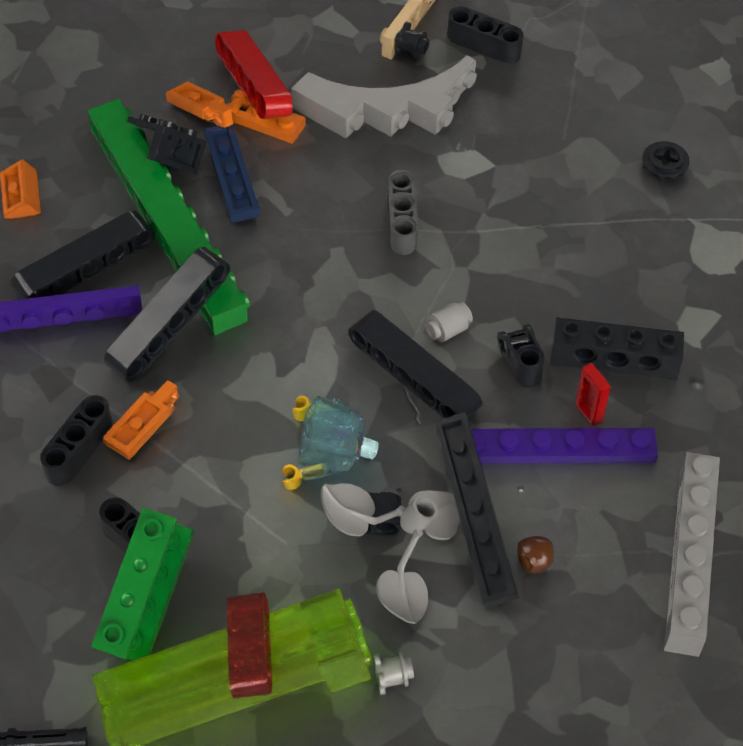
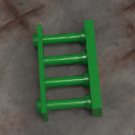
(143, 586)

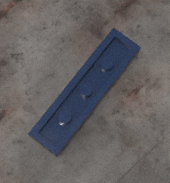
(231, 173)

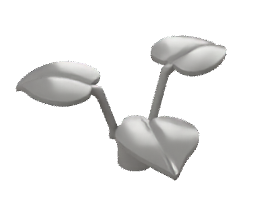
(433, 511)

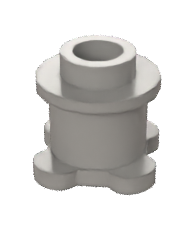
(392, 671)

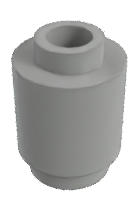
(448, 321)

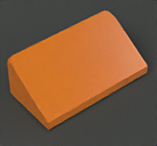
(20, 190)

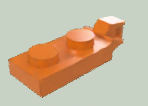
(201, 103)
(141, 420)

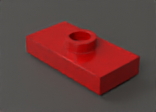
(592, 394)

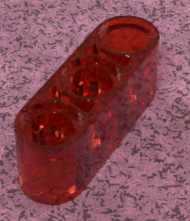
(249, 645)

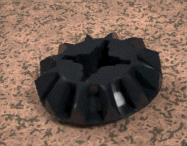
(656, 153)

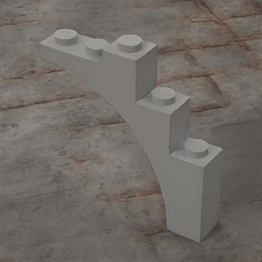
(386, 109)

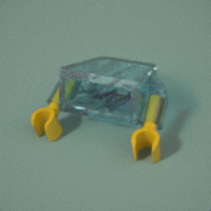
(329, 440)

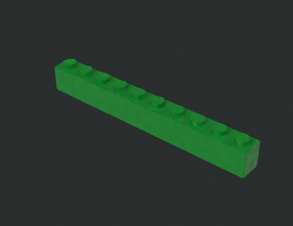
(163, 207)

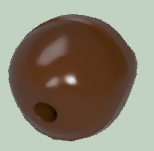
(535, 554)

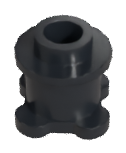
(411, 41)

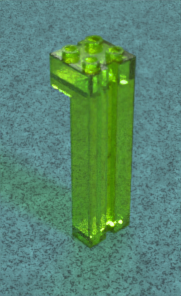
(191, 680)

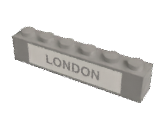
(692, 555)

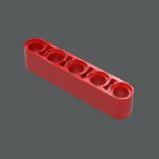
(253, 74)

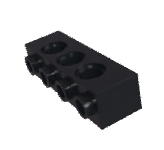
(617, 348)

